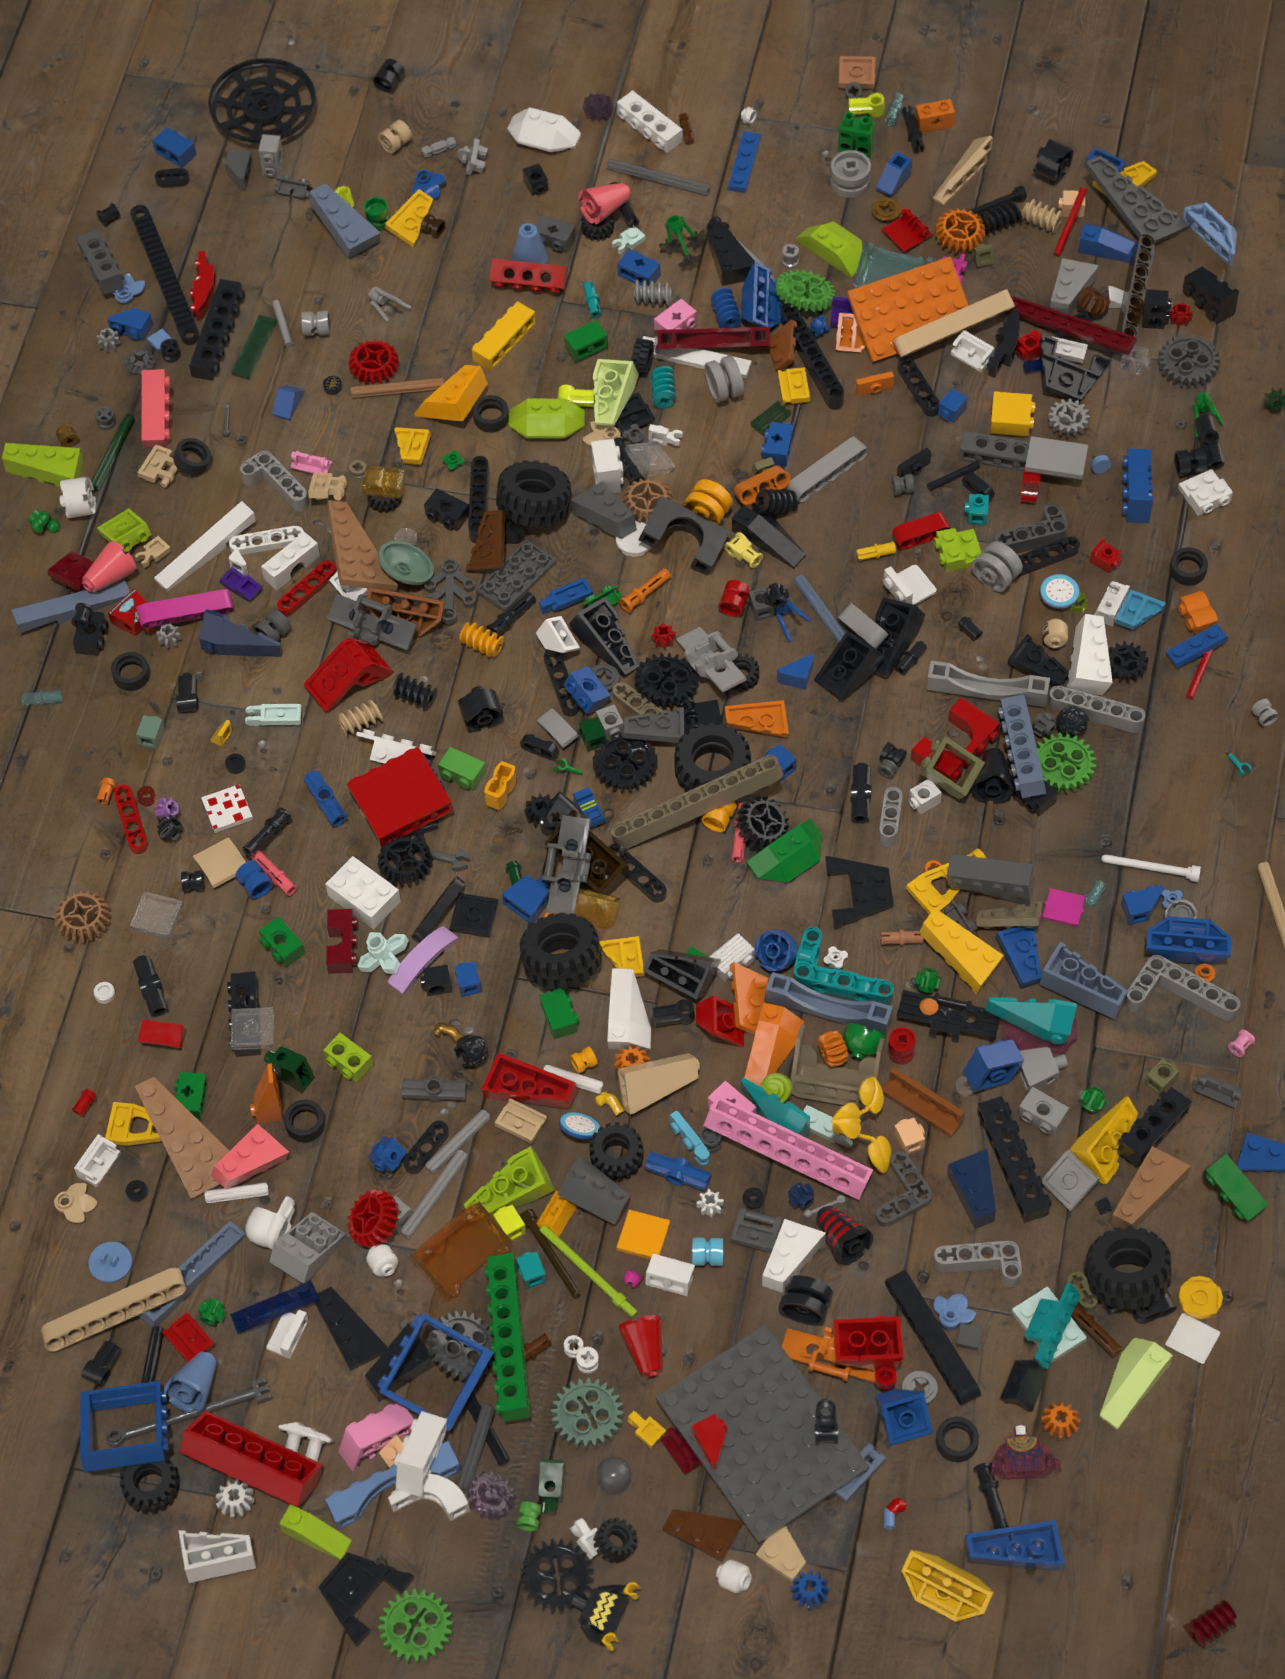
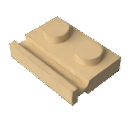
(520, 1121)

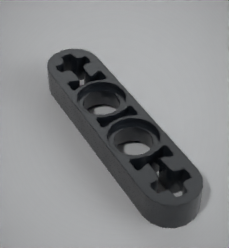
(921, 385)
(1046, 558)
(558, 683)
(638, 871)
(438, 909)

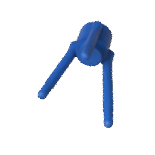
(785, 609)

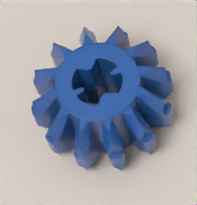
(807, 1597)

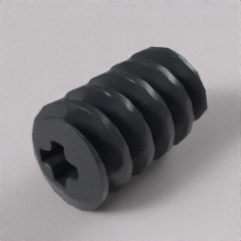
(1001, 216)
(776, 501)
(413, 692)

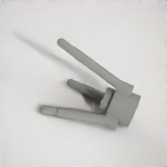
(379, 296)

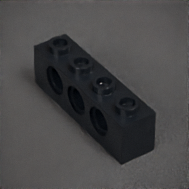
(241, 984)
(1170, 1101)

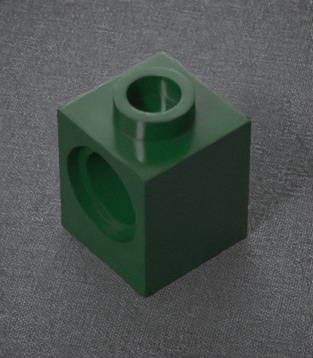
(591, 733)

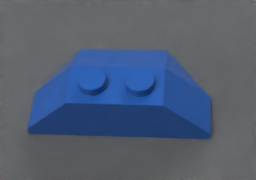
(759, 298)
(1189, 940)

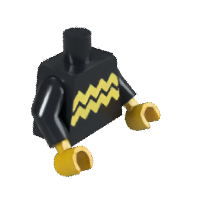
(603, 1611)

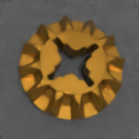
(883, 204)

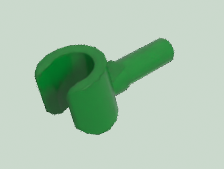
(564, 766)

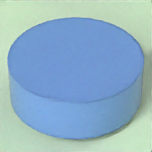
(1101, 464)

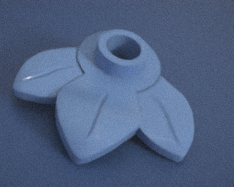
(129, 290)
(953, 1311)

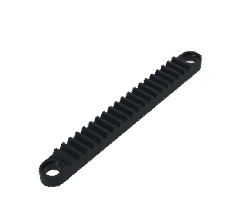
(164, 274)

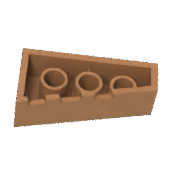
(1150, 1186)

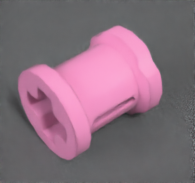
(1241, 1043)

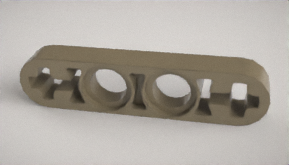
(632, 696)

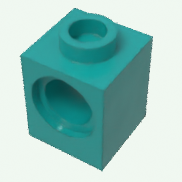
(531, 1270)

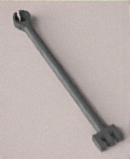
(257, 1391)

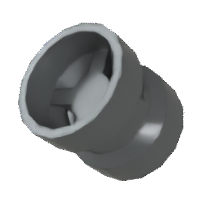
(902, 484)
(708, 1136)

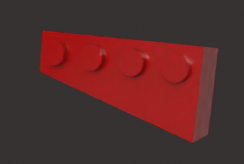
(527, 1084)

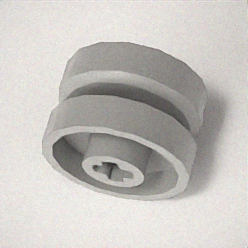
(850, 174)
(724, 379)
(997, 566)

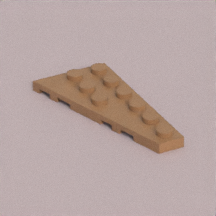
(354, 552)
(185, 1138)

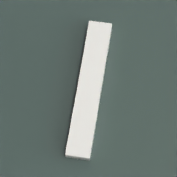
(697, 357)

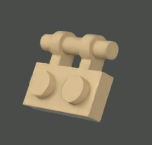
(155, 464)
(325, 484)

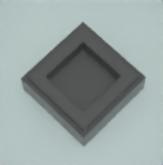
(969, 1336)

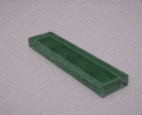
(254, 347)

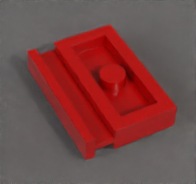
(188, 1337)

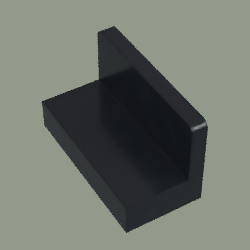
(1024, 1384)

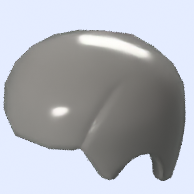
(1181, 908)

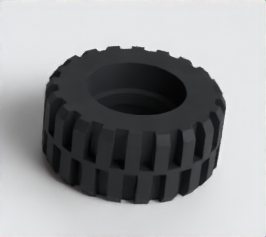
(533, 494)
(708, 740)
(564, 968)
(1132, 1288)

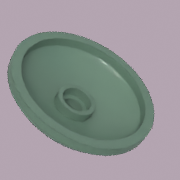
(405, 563)

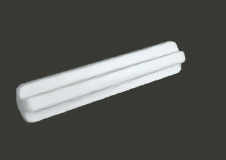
(581, 1081)
(237, 1192)

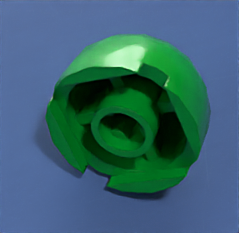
(861, 1040)

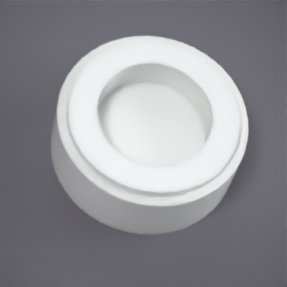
(104, 992)

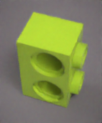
(351, 1054)

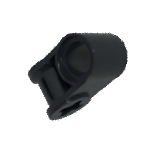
(558, 806)
(1155, 1310)
(826, 1426)

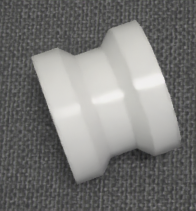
(590, 1364)

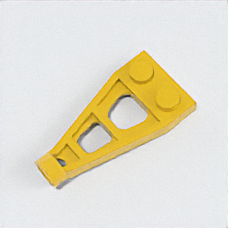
(925, 892)
(120, 1125)

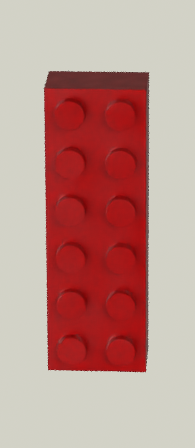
(251, 1458)

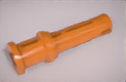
(638, 594)

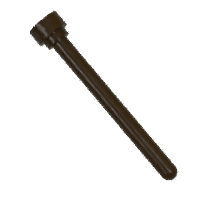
(530, 1221)

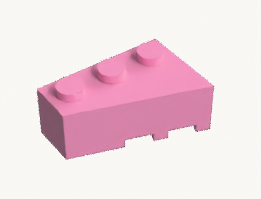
(373, 1433)

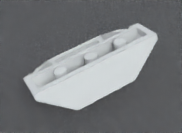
(543, 130)

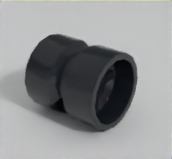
(388, 75)
(1184, 463)

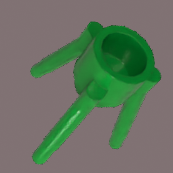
(1205, 404)

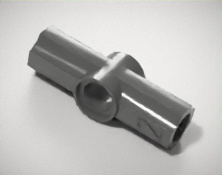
(446, 1089)

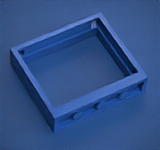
(406, 1345)
(121, 1397)

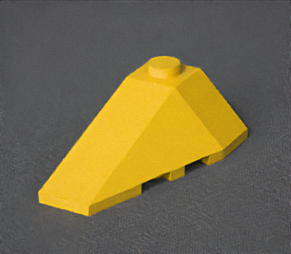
(1100, 1143)

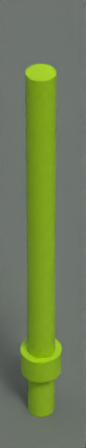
(617, 1298)

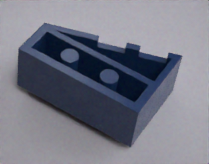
(974, 1187)

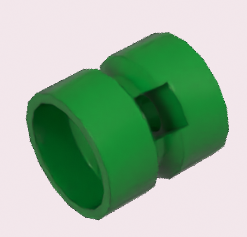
(376, 212)

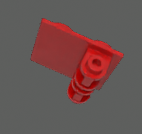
(907, 231)

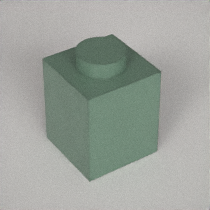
(150, 731)

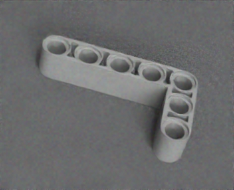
(1180, 987)

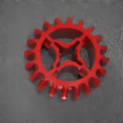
(373, 359)
(373, 1218)

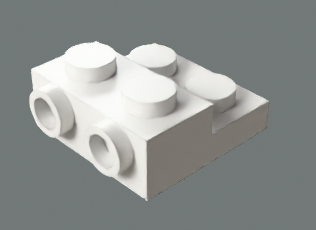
(1206, 492)

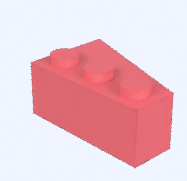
(249, 1157)

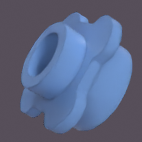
(1170, 894)

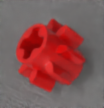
(1180, 314)
(663, 636)

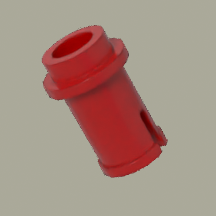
(84, 1102)

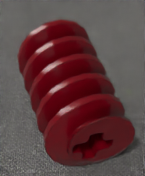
(1211, 1623)

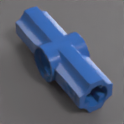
(320, 790)
(678, 1171)

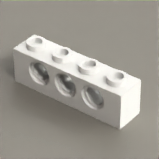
(649, 121)

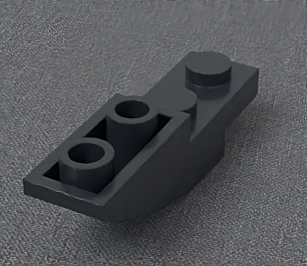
(1006, 345)

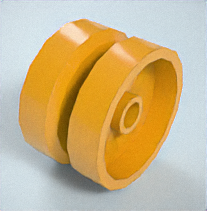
(709, 500)

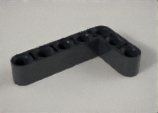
(480, 490)

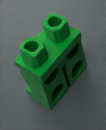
(856, 134)

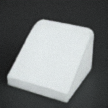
(1115, 297)
(238, 562)

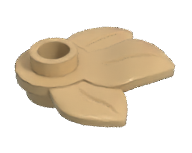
(601, 432)
(78, 1203)

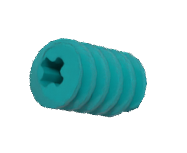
(663, 387)

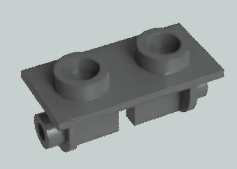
(286, 184)
(957, 914)
(1219, 1090)

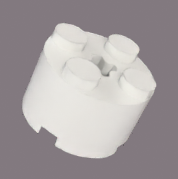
(77, 497)

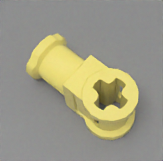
(742, 549)

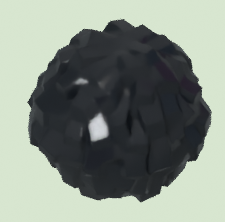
(1072, 720)
(474, 1048)

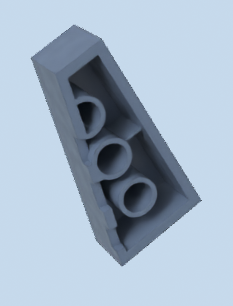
(344, 223)
(1082, 982)

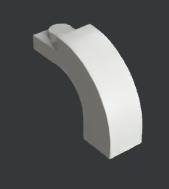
(438, 1490)

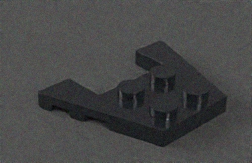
(1066, 377)
(869, 889)
(352, 1584)

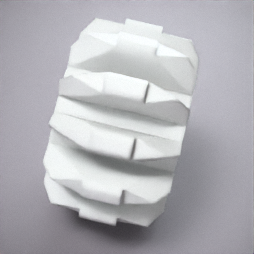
(234, 1490)

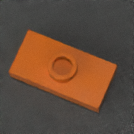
(874, 383)

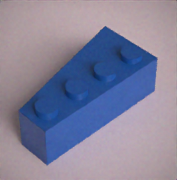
(1138, 485)
(1017, 1546)

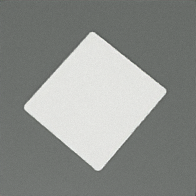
(1192, 1338)

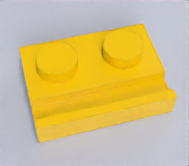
(793, 386)

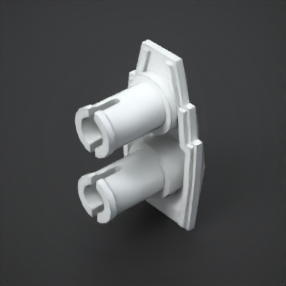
(297, 1431)

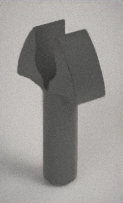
(457, 866)

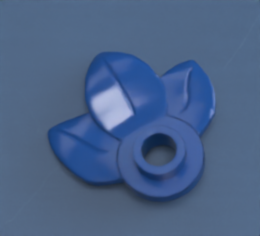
(431, 183)

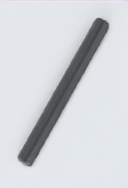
(658, 176)

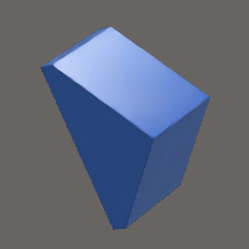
(287, 401)
(796, 673)

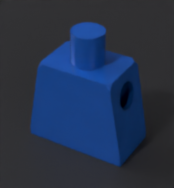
(527, 898)

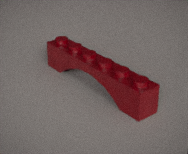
(712, 338)

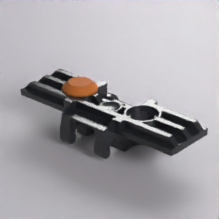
(946, 1019)

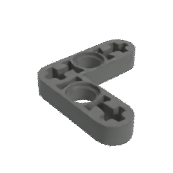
(911, 1195)

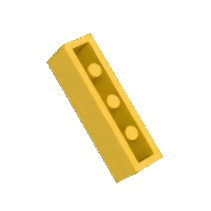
(503, 336)

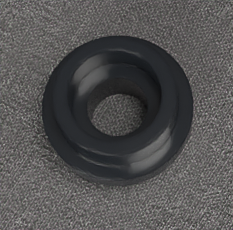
(139, 1195)
(753, 1203)

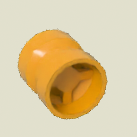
(583, 1060)

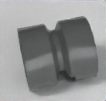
(274, 625)

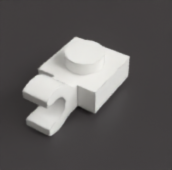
(663, 436)
(586, 1536)

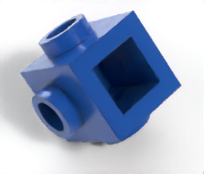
(387, 1154)

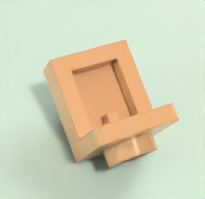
(391, 1449)

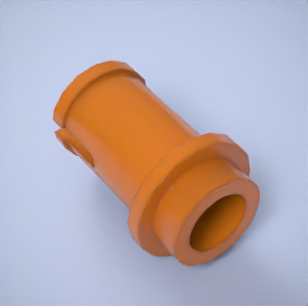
(106, 788)

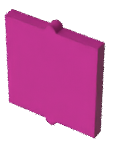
(1063, 907)

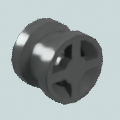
(106, 413)

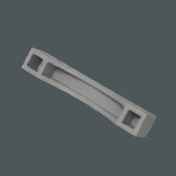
(950, 679)

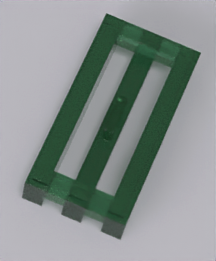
(769, 415)

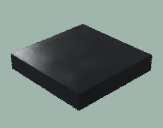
(474, 915)

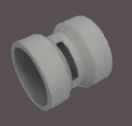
(1265, 713)

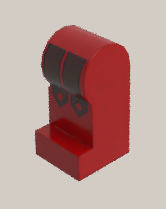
(1030, 486)

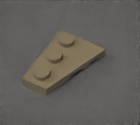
(1018, 916)

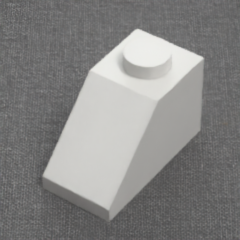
(557, 636)

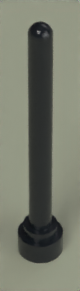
(1019, 193)

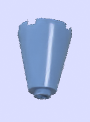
(529, 246)
(191, 1384)

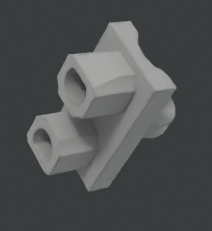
(471, 155)

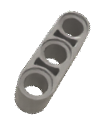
(863, 625)
(887, 824)

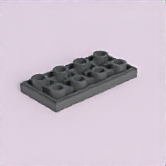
(519, 575)

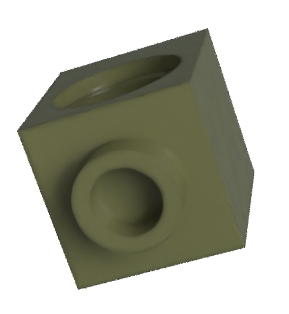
(1158, 1083)

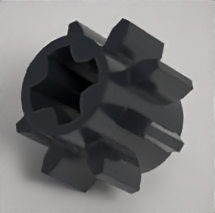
(776, 595)
(169, 828)

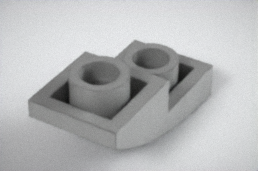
(557, 727)

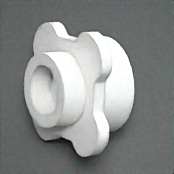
(831, 961)

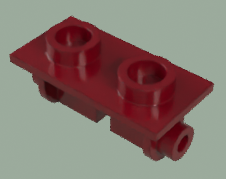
(680, 1451)

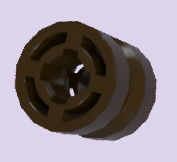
(433, 225)

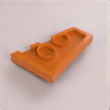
(759, 717)
(749, 997)

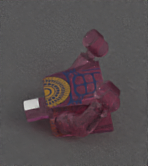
(1023, 1457)

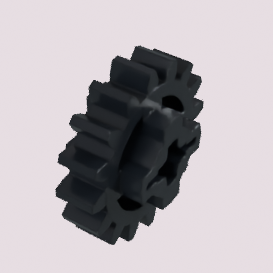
(1127, 661)

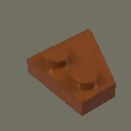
(783, 345)

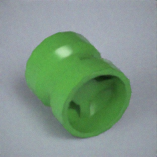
(528, 1516)

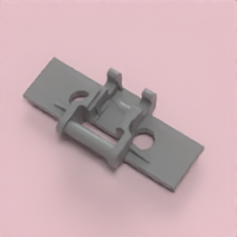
(700, 655)

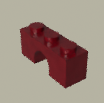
(341, 956)

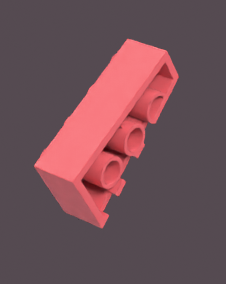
(155, 408)

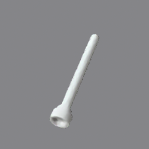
(1191, 872)

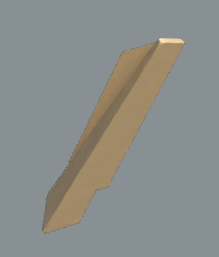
(968, 166)

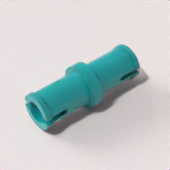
(592, 299)

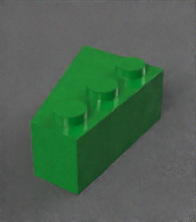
(1235, 1187)

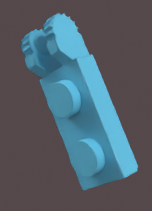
(690, 1138)

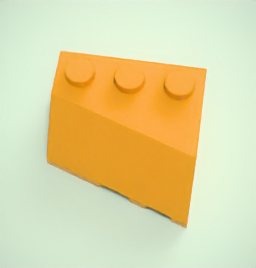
(455, 396)

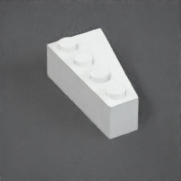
(1090, 658)

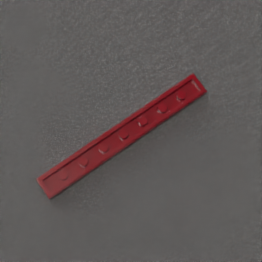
(1074, 326)

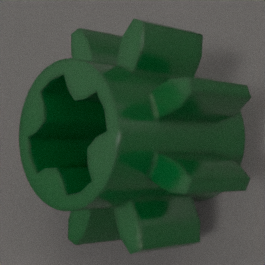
(1277, 404)

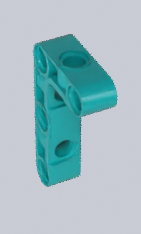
(828, 980)

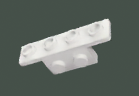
(386, 748)

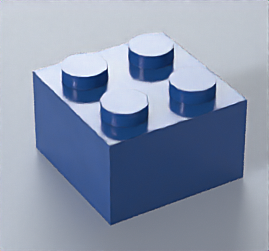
(993, 1065)

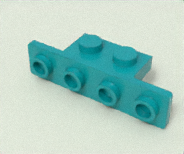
(1050, 1323)

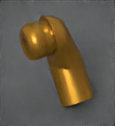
(444, 1028)

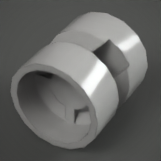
(315, 323)

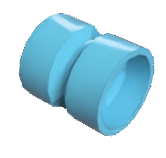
(707, 1251)

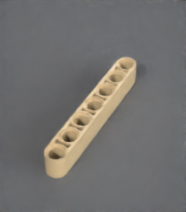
(954, 323)
(113, 1309)

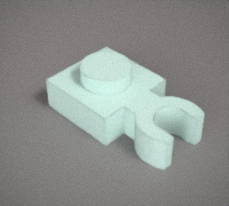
(629, 238)

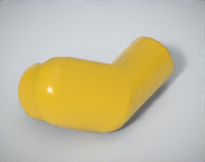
(611, 1100)

